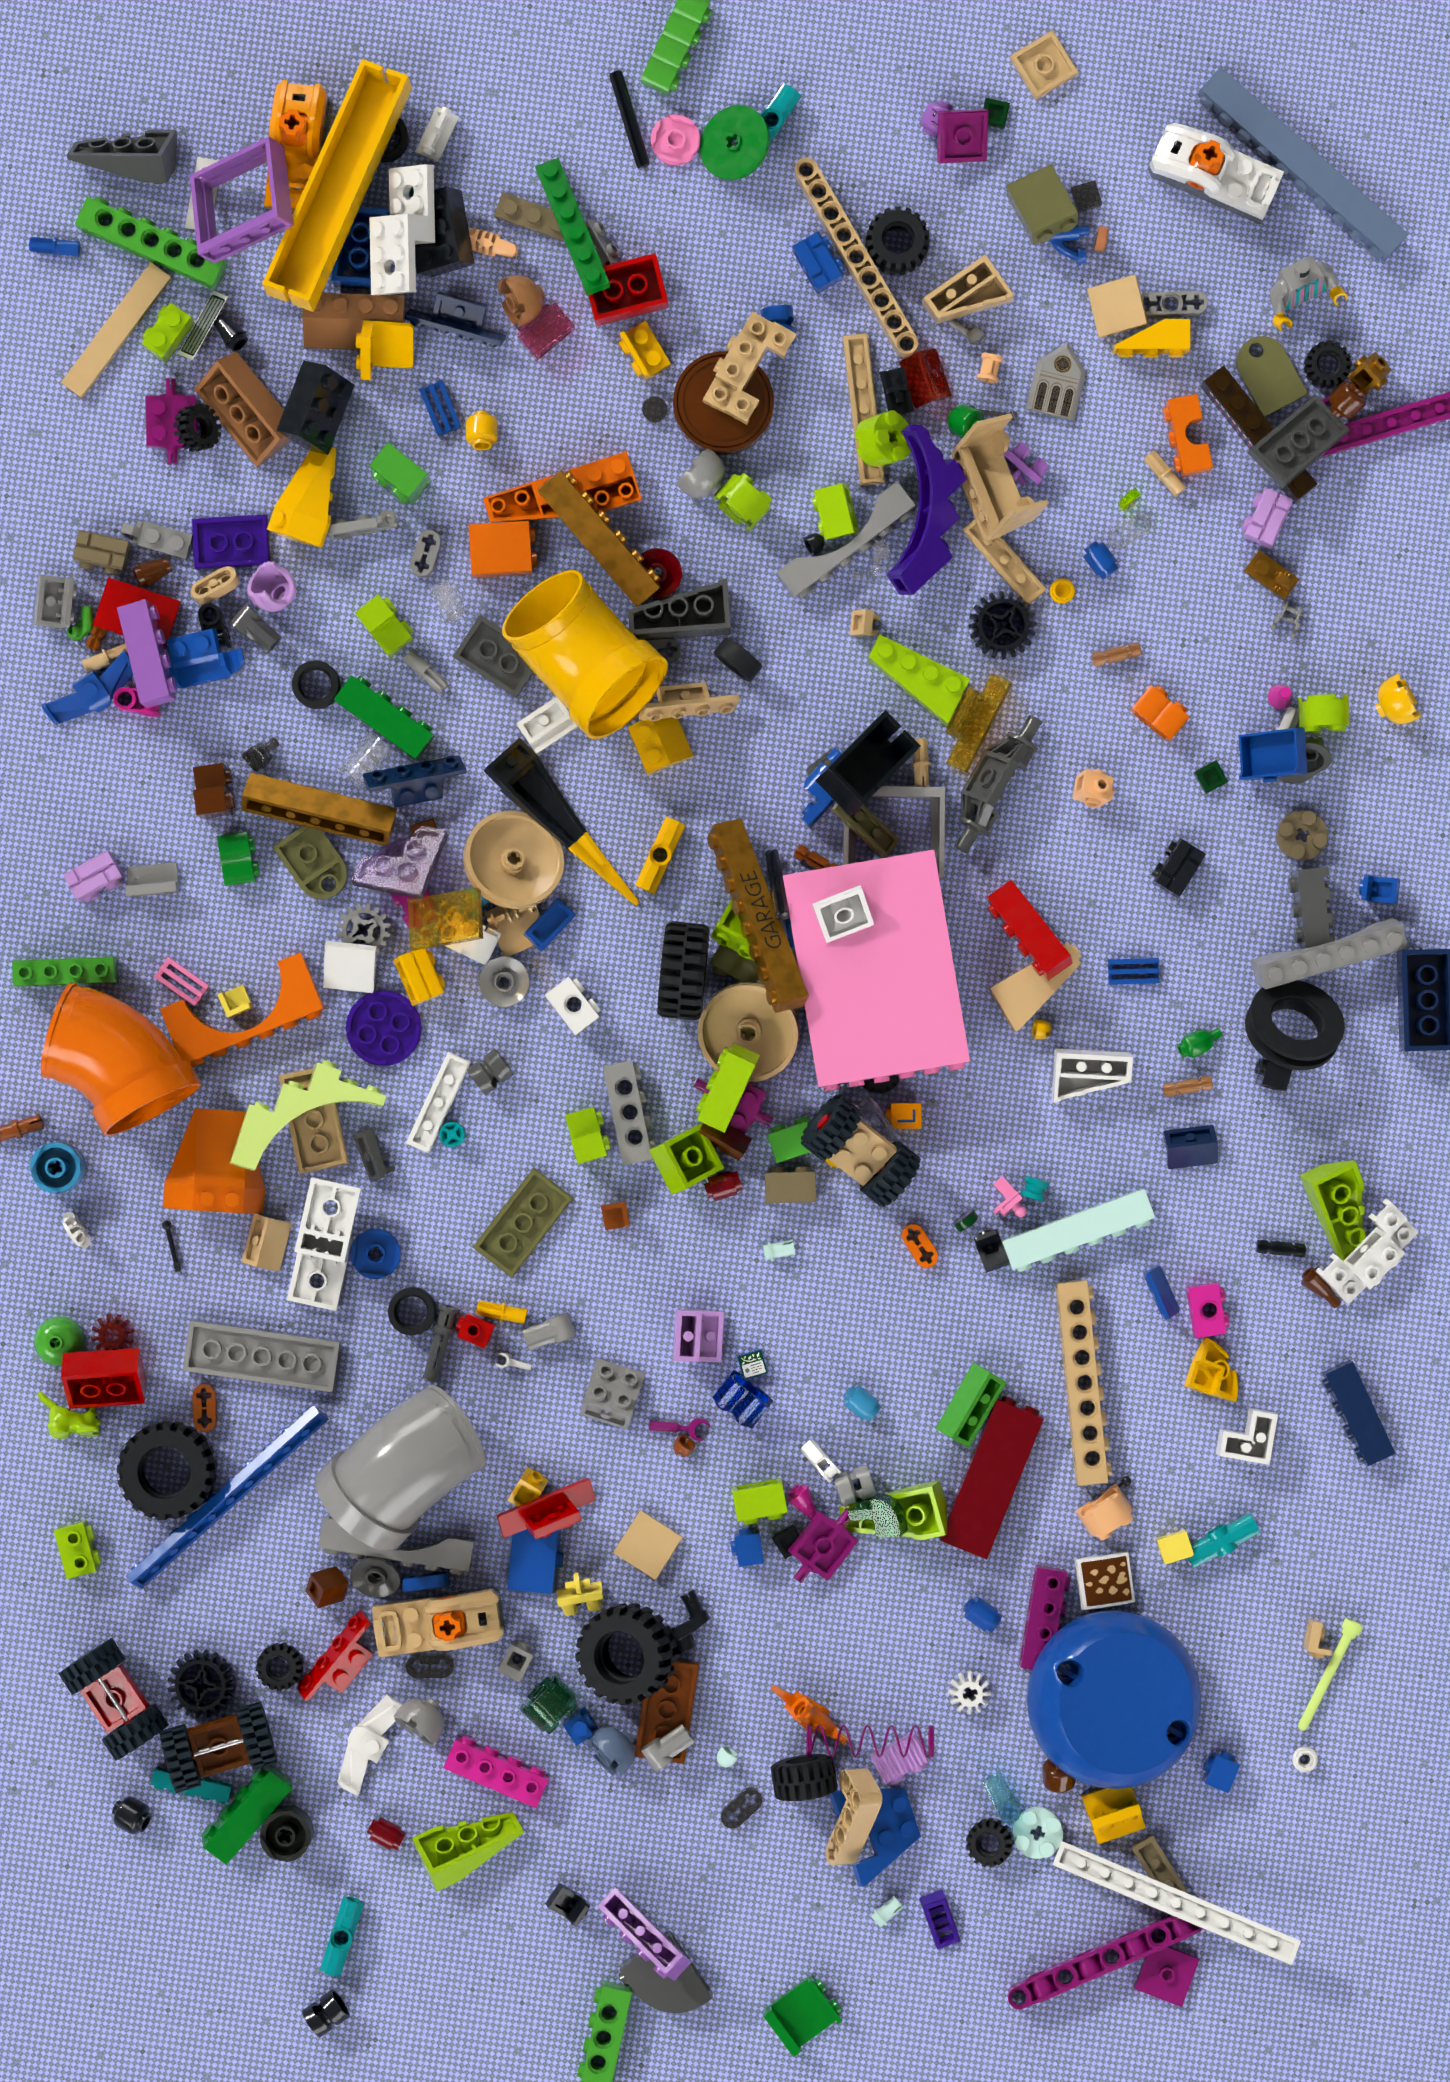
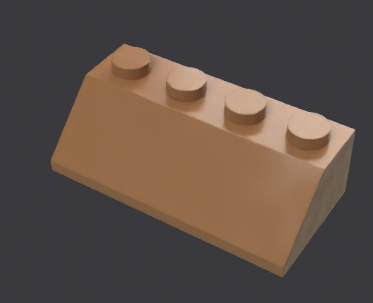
(341, 317)
(243, 407)

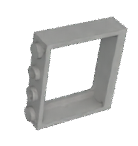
(937, 798)

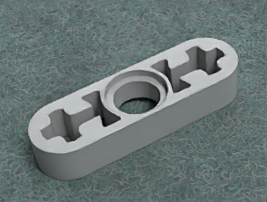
(1189, 309)

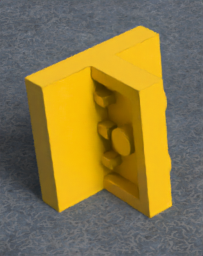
(1113, 1813)

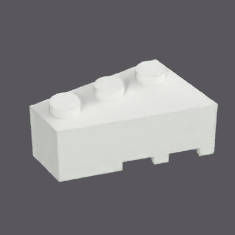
(1088, 1071)

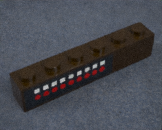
(1248, 422)

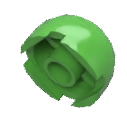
(68, 1334)

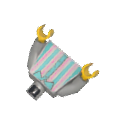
(1300, 283)

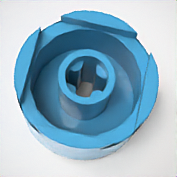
(44, 1173)

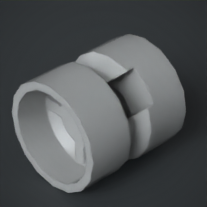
(846, 1489)

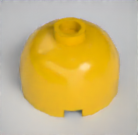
(1397, 701)

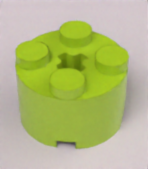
(882, 439)
(743, 501)
(1324, 712)

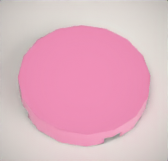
(675, 140)

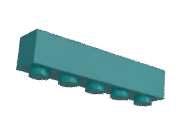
(208, 1790)

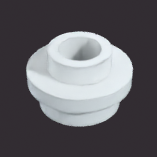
(1308, 1766)

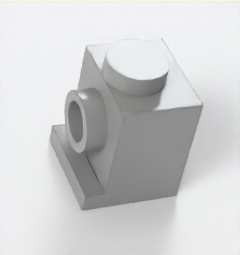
(513, 1669)

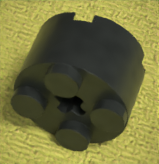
(285, 1847)

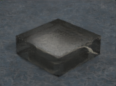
(1086, 196)

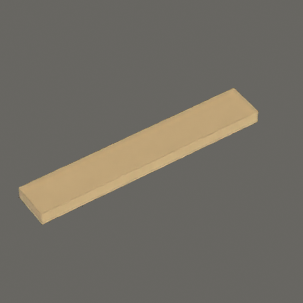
(116, 330)
(861, 397)

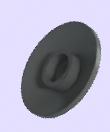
(375, 1577)

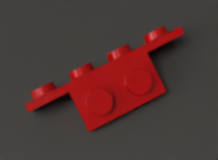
(548, 1512)
(341, 1660)

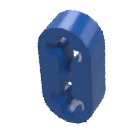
(425, 1581)

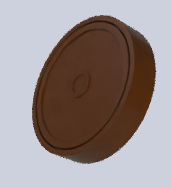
(712, 428)

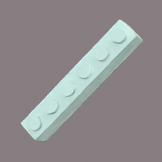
(1077, 1229)

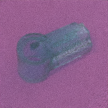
(1001, 1795)

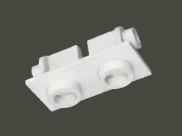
(437, 133)

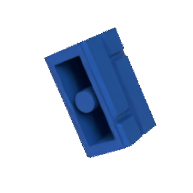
(818, 262)

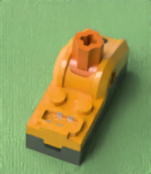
(299, 125)

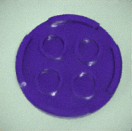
(383, 1028)

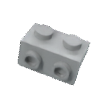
(54, 602)

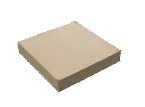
(1044, 65)
(1117, 306)
(648, 1544)

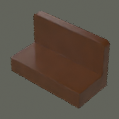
(731, 1142)

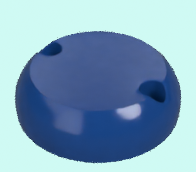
(1115, 1701)

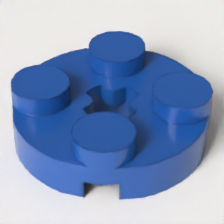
(364, 1262)

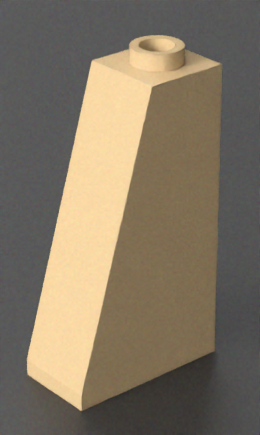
(1026, 991)

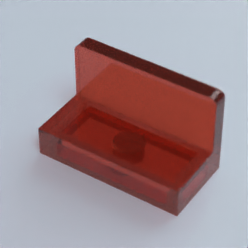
(925, 377)

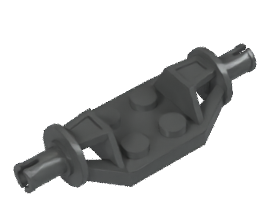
(990, 779)

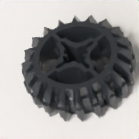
(993, 618)
(189, 1682)

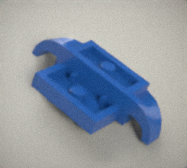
(199, 659)

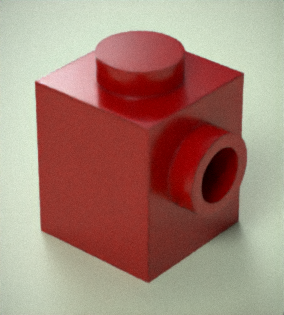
(475, 1329)

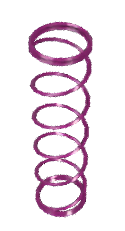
(810, 1744)

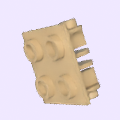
(512, 926)

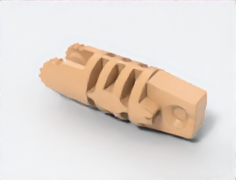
(491, 244)

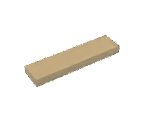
(1006, 564)

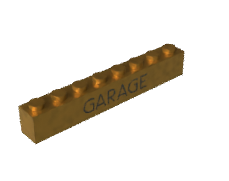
(757, 916)

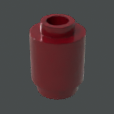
(723, 1185)
(386, 1834)

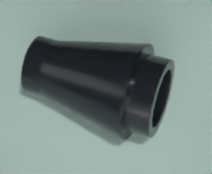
(231, 334)

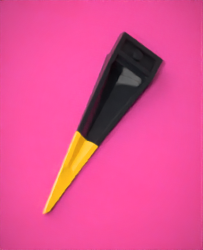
(531, 788)

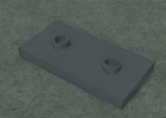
(1298, 441)

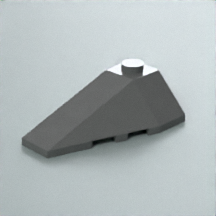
(140, 158)

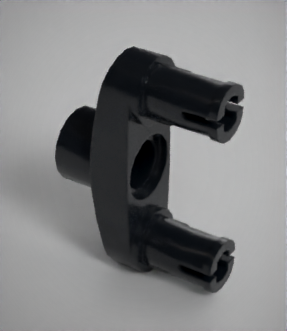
(697, 1618)

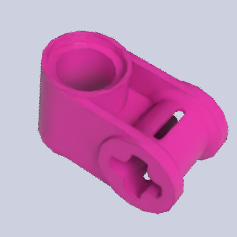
(135, 706)

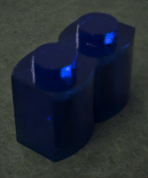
(742, 1399)

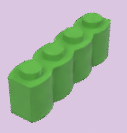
(674, 45)

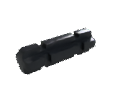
(1281, 1248)

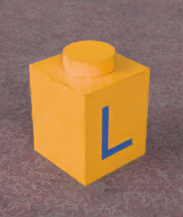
(904, 1115)

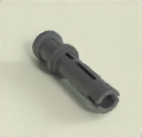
(440, 1328)

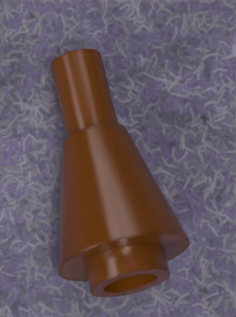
(1317, 1285)

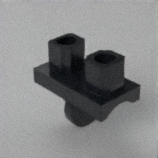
(896, 391)

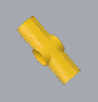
(666, 839)

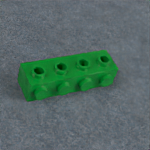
(385, 718)
(246, 1813)

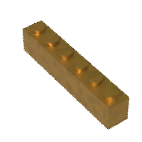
(599, 537)
(318, 809)

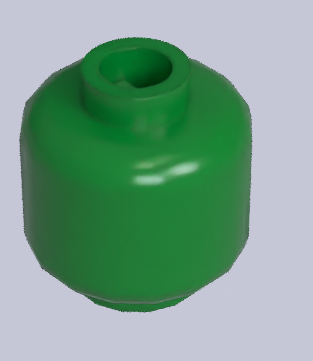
(962, 419)

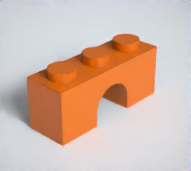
(1189, 457)

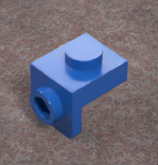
(1379, 889)

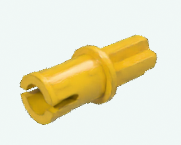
(501, 1312)

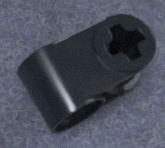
(218, 623)

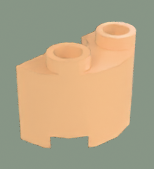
(1106, 1513)

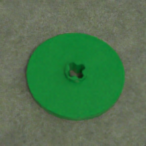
(737, 124)

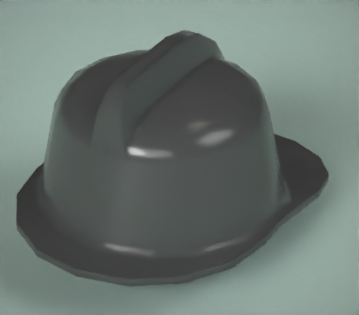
(1317, 760)

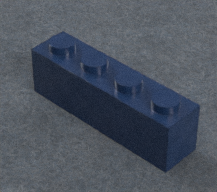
(1358, 1413)

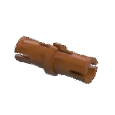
(21, 1127)

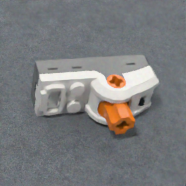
(1214, 171)

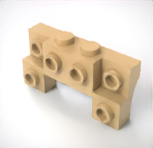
(740, 363)

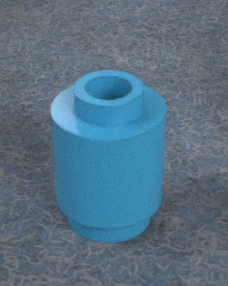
(861, 1403)

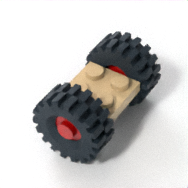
(860, 1151)

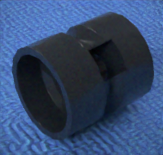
(324, 2014)

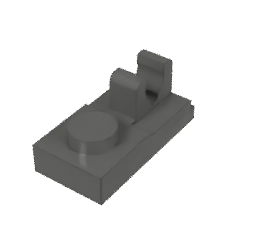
(370, 1154)

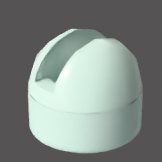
(726, 1756)

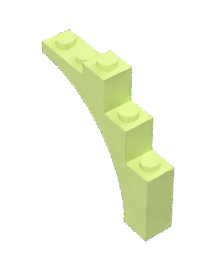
(323, 1089)

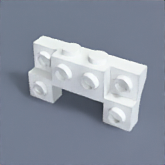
(1372, 1257)

